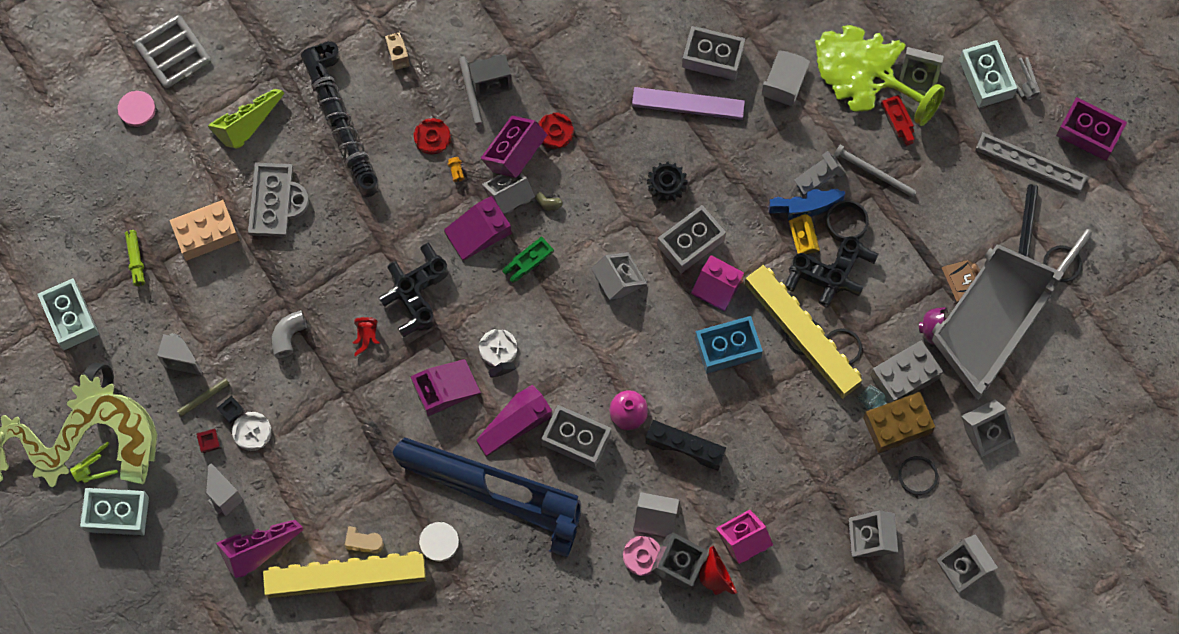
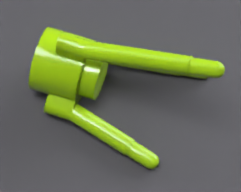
(81, 470)

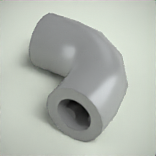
(283, 332)

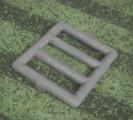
(158, 69)

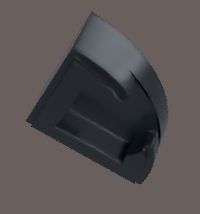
(501, 369)

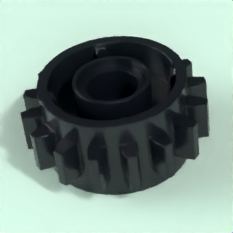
(667, 191)

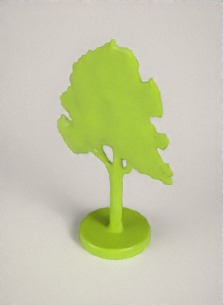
(853, 63)

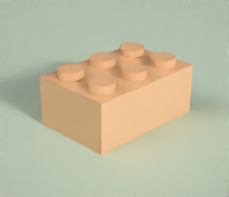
(204, 230)

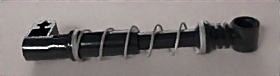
(336, 113)

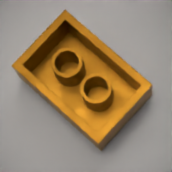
(899, 422)

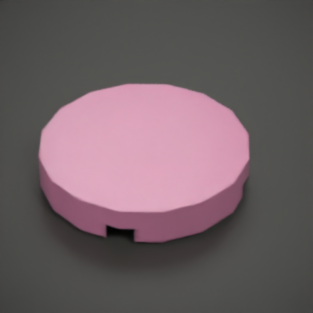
(136, 108)
(640, 555)

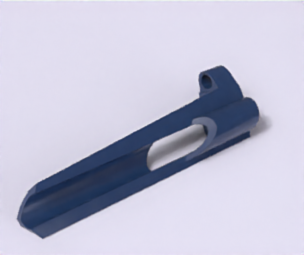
(549, 506)

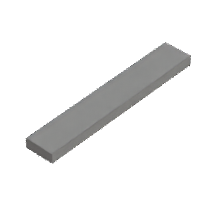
(1031, 163)

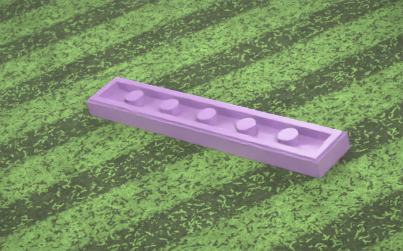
(688, 103)

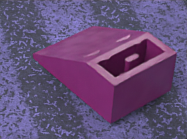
(444, 386)

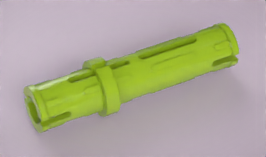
(135, 266)

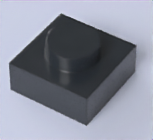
(230, 409)

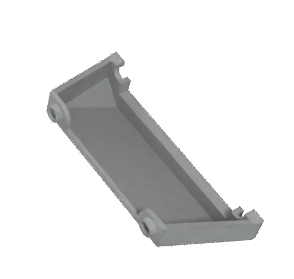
(994, 316)

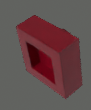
(208, 440)

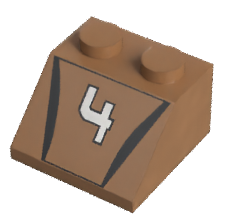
(960, 276)

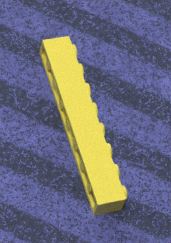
(803, 331)
(344, 575)

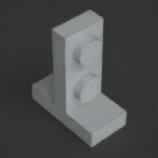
(820, 173)

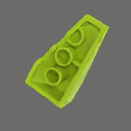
(240, 126)

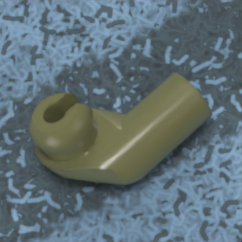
(548, 204)

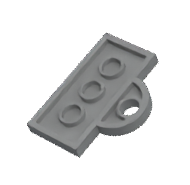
(274, 200)

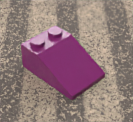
(478, 228)

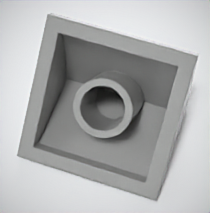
(655, 514)

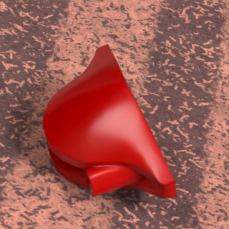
(715, 575)

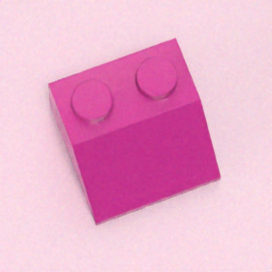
(717, 283)
(745, 536)

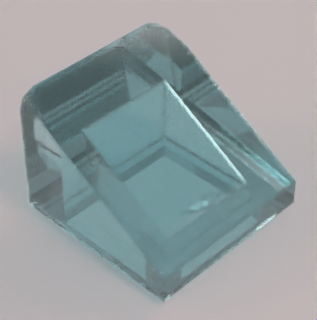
(872, 397)

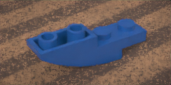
(814, 204)

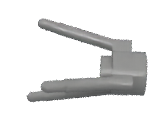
(1030, 88)

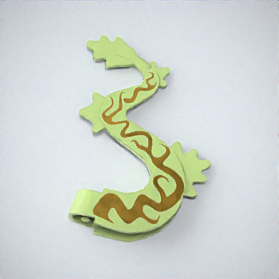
(92, 406)

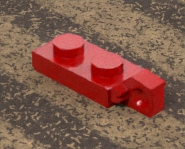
(899, 118)

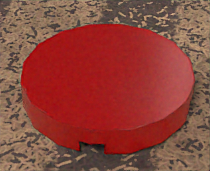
(558, 130)
(432, 136)

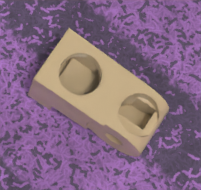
(397, 51)
(362, 542)

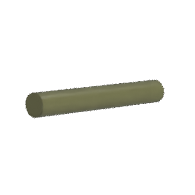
(203, 397)

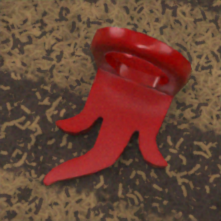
(365, 330)

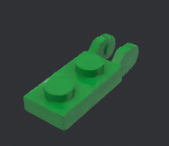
(529, 259)

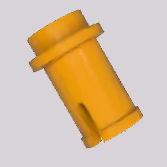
(456, 170)

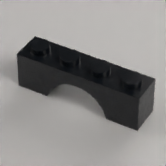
(700, 449)

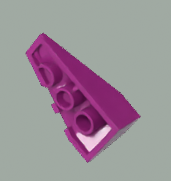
(518, 417)
(248, 552)

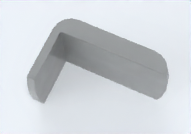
(785, 78)

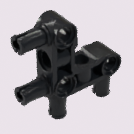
(821, 273)
(418, 280)

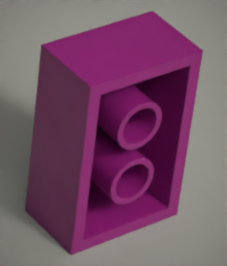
(1091, 128)
(514, 146)

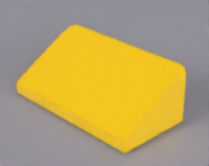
(804, 234)

